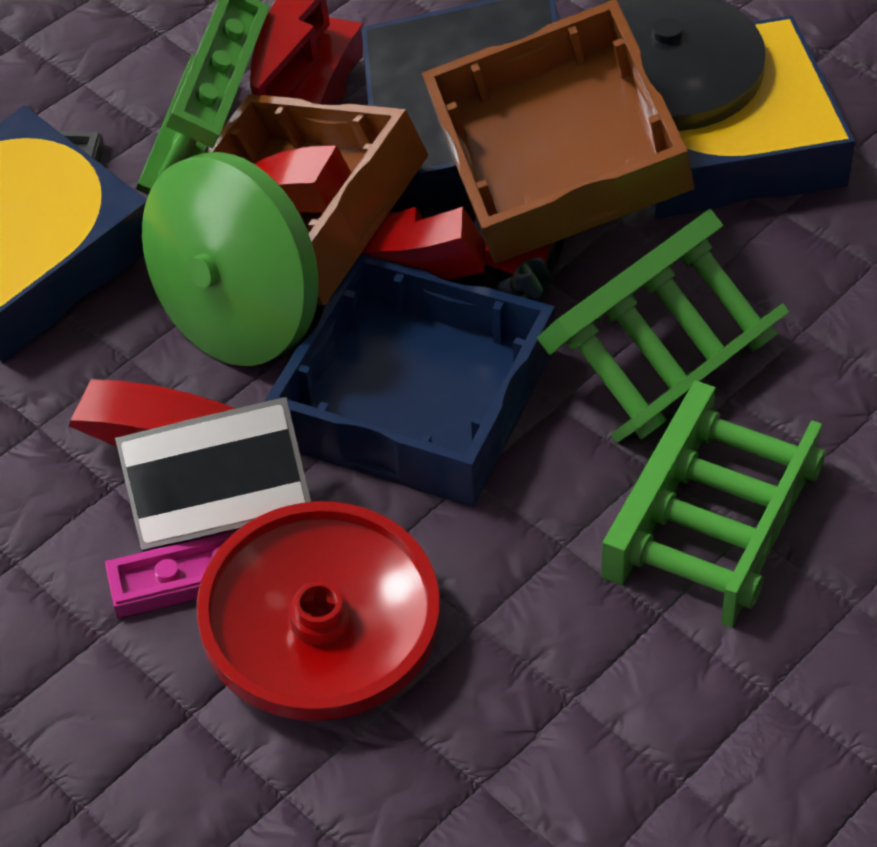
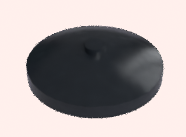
(697, 56)

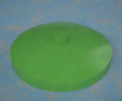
(230, 258)

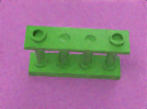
(206, 87)
(618, 304)
(677, 461)

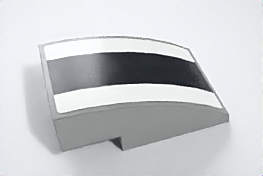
(212, 472)

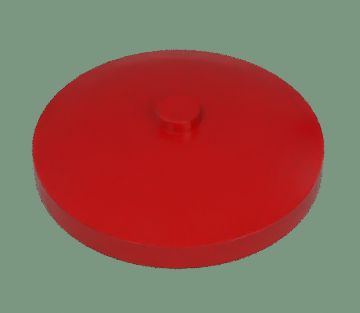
(318, 610)

